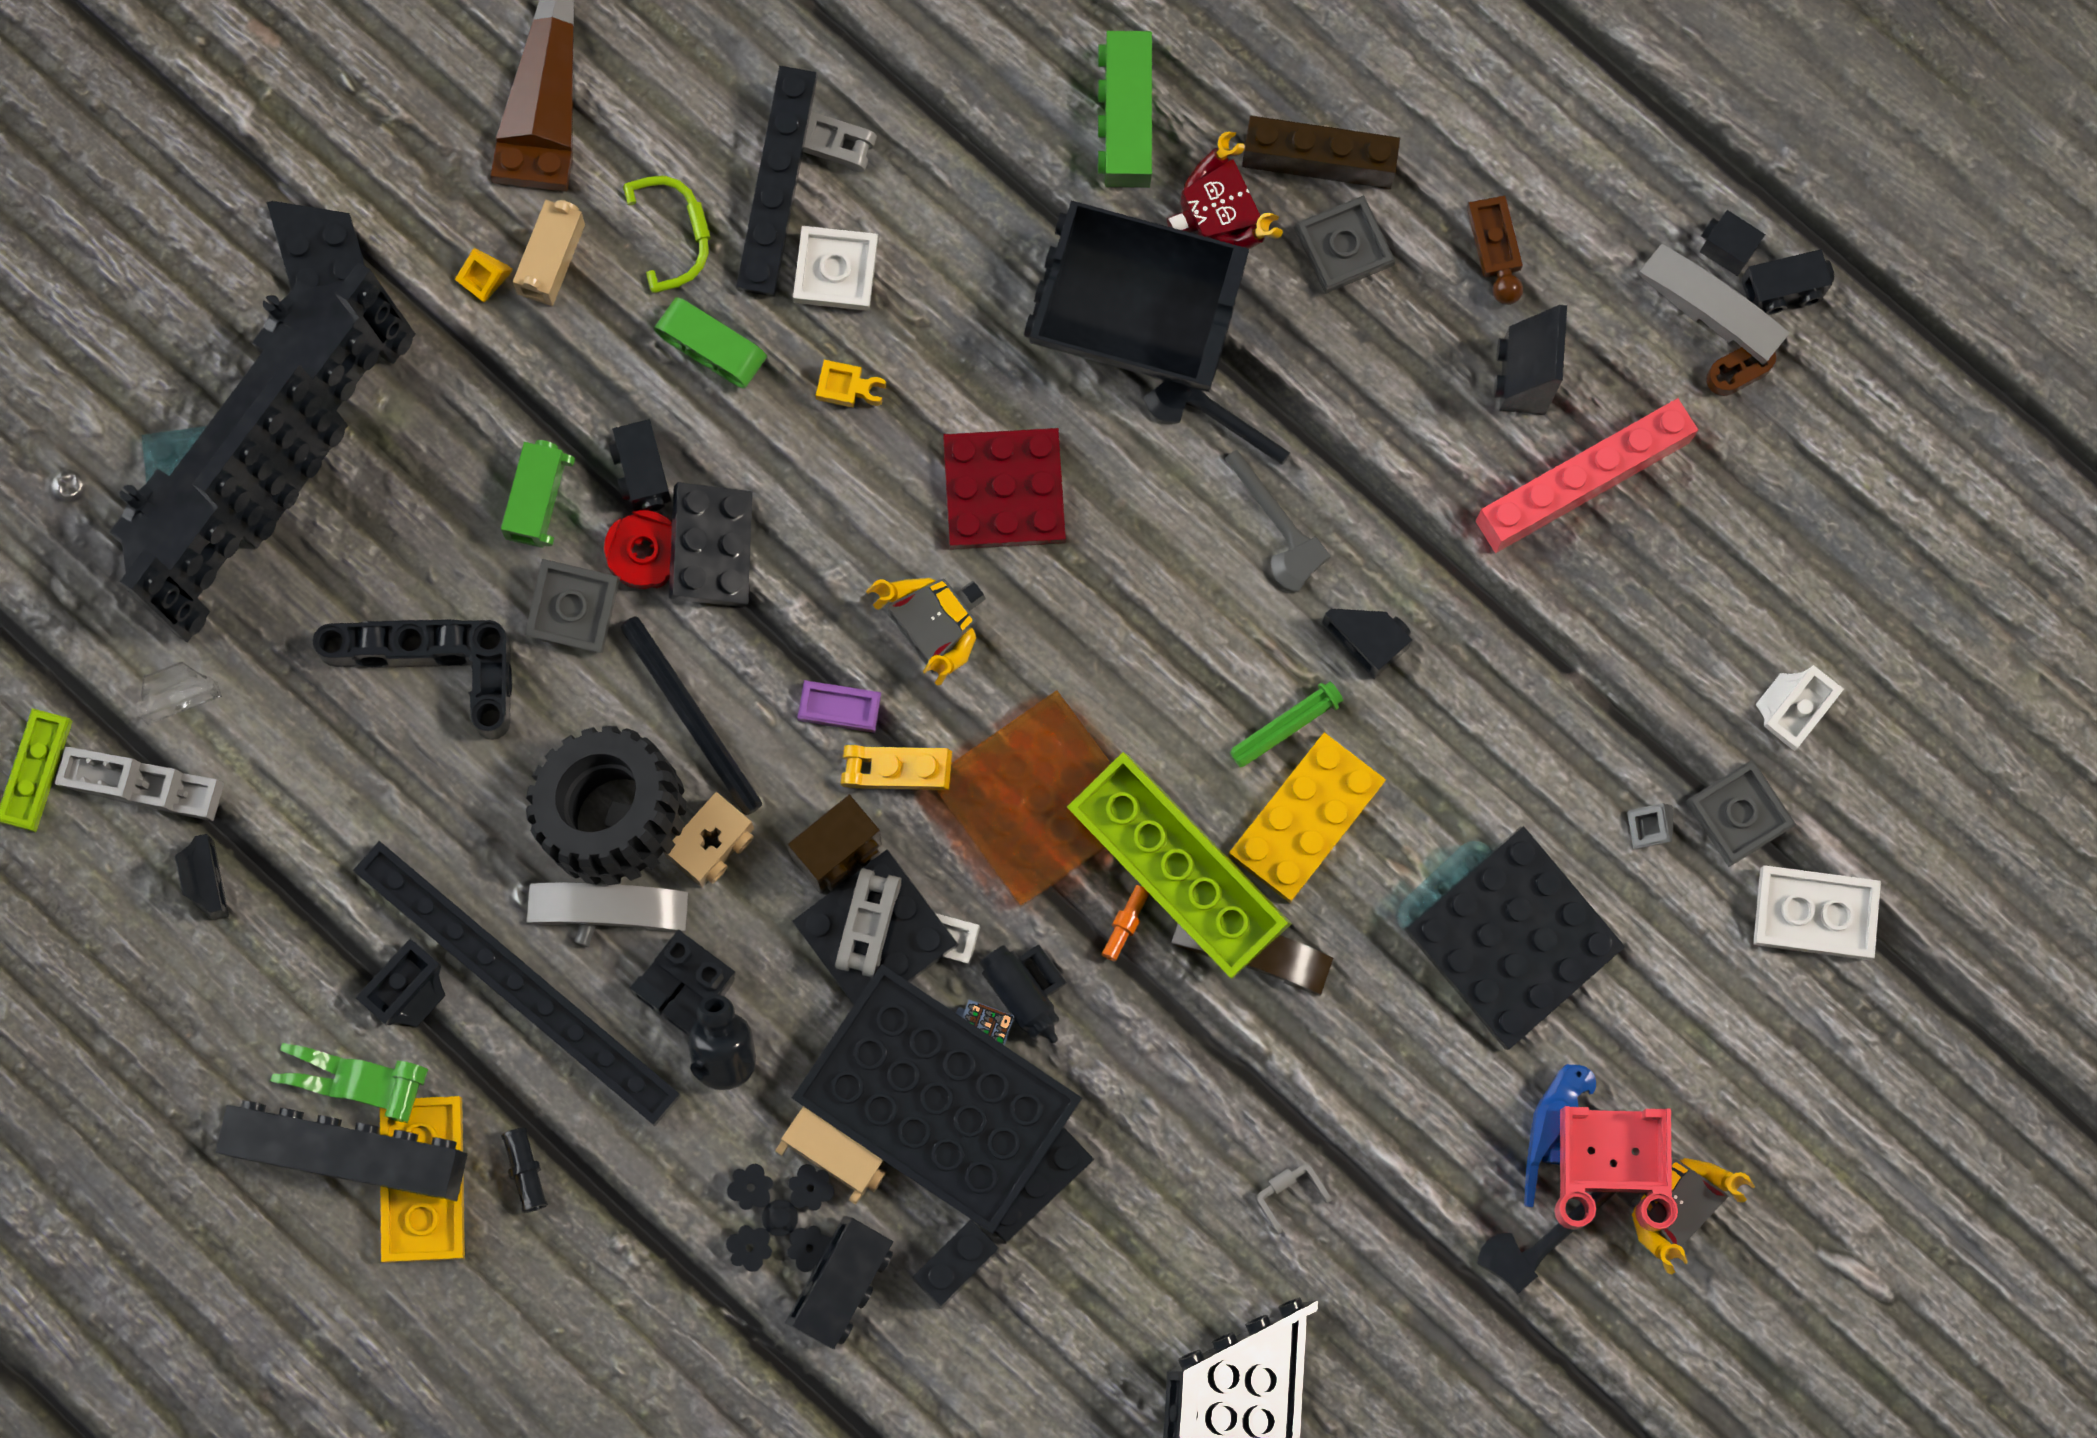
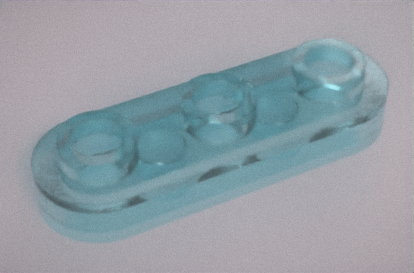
(1449, 872)

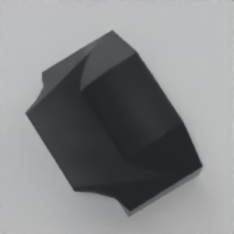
(201, 877)
(405, 987)

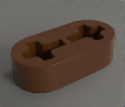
(1745, 375)

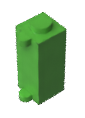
(534, 493)

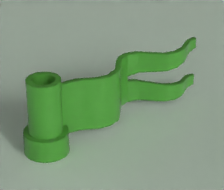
(359, 1081)

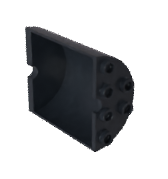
(1137, 295)

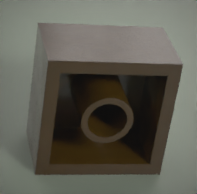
(836, 845)

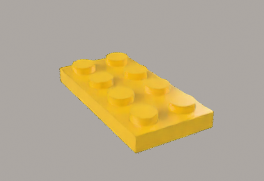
(1306, 817)
(417, 1224)

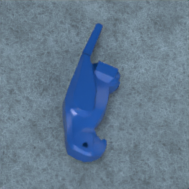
(1545, 1129)

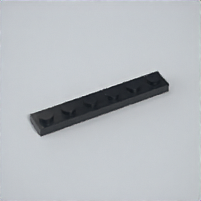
(777, 181)

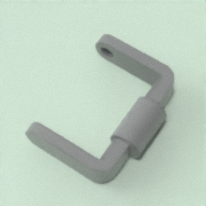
(1283, 1181)

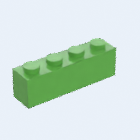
(1127, 109)

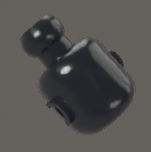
(721, 1045)

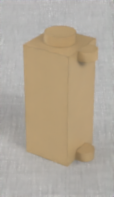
(549, 251)
(834, 1153)

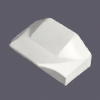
(1797, 704)

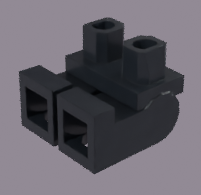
(678, 965)

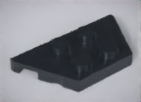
(315, 243)

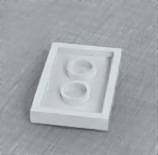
(1817, 912)

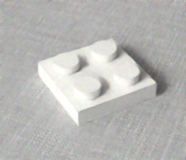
(835, 268)

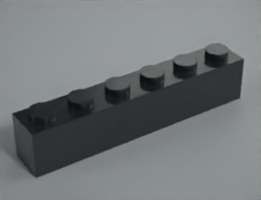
(342, 1152)

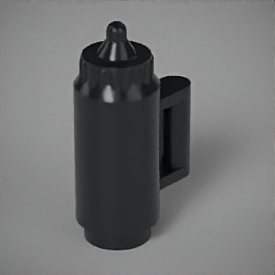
(1020, 990)

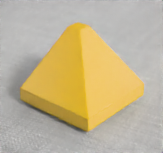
(482, 274)

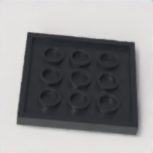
(1514, 938)

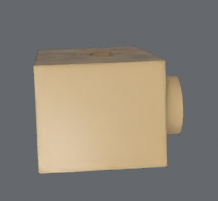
(713, 819)

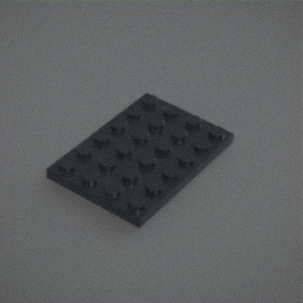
(937, 1098)

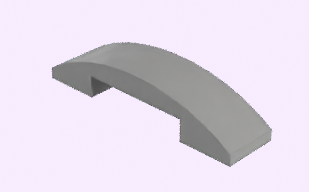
(607, 905)

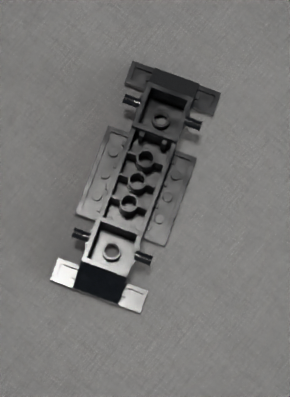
(257, 444)

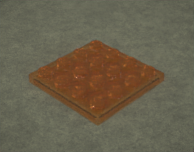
(1016, 797)

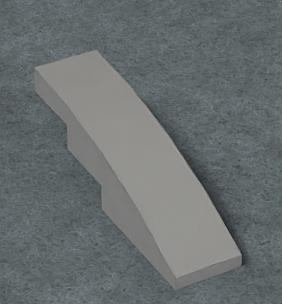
(1714, 302)
(139, 783)

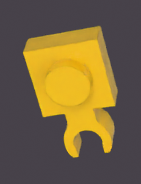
(843, 383)

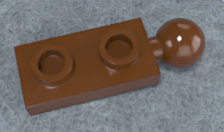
(1497, 246)

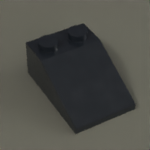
(1532, 362)

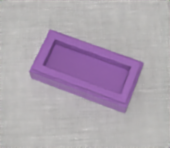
(839, 706)

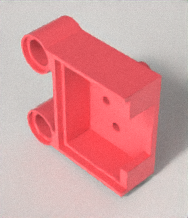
(1611, 1139)

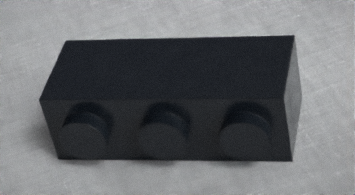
(840, 1283)

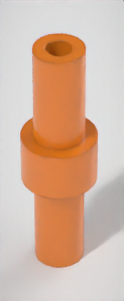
(1125, 923)

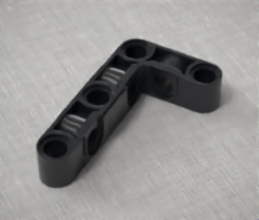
(442, 644)

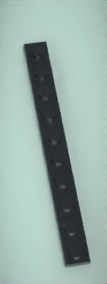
(517, 983)

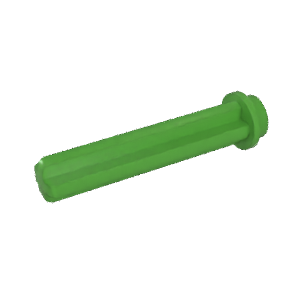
(1287, 724)

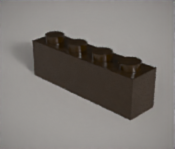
(1321, 152)

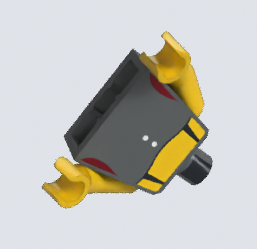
(932, 619)
(1698, 1192)

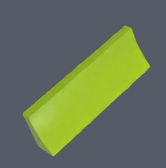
(1178, 865)

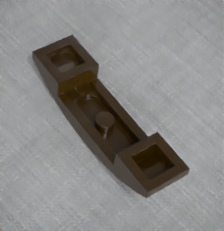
(1282, 959)

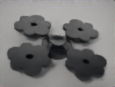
(778, 1217)

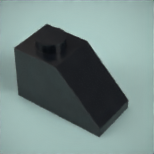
(1369, 636)

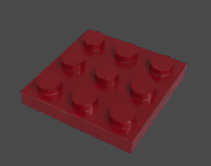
(1004, 488)

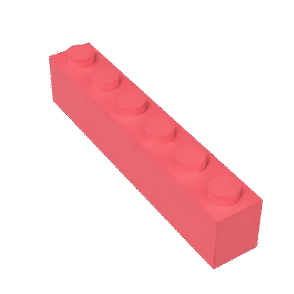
(1586, 475)

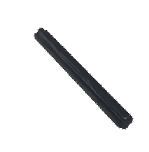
(691, 715)

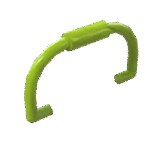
(698, 224)

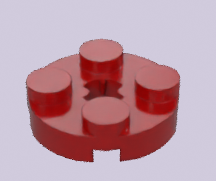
(634, 530)

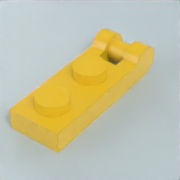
(897, 768)

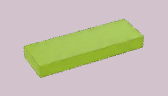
(34, 770)

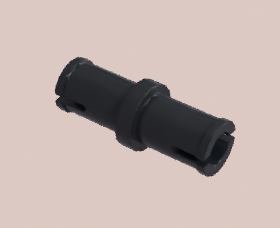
(524, 1170)

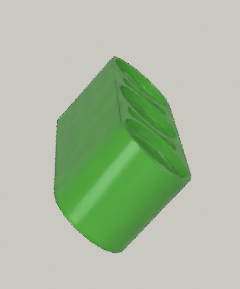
(710, 342)

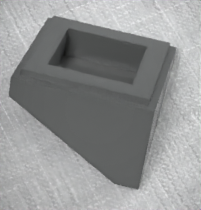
(1651, 825)

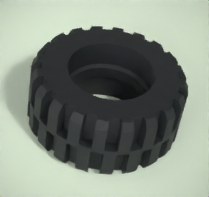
(578, 770)

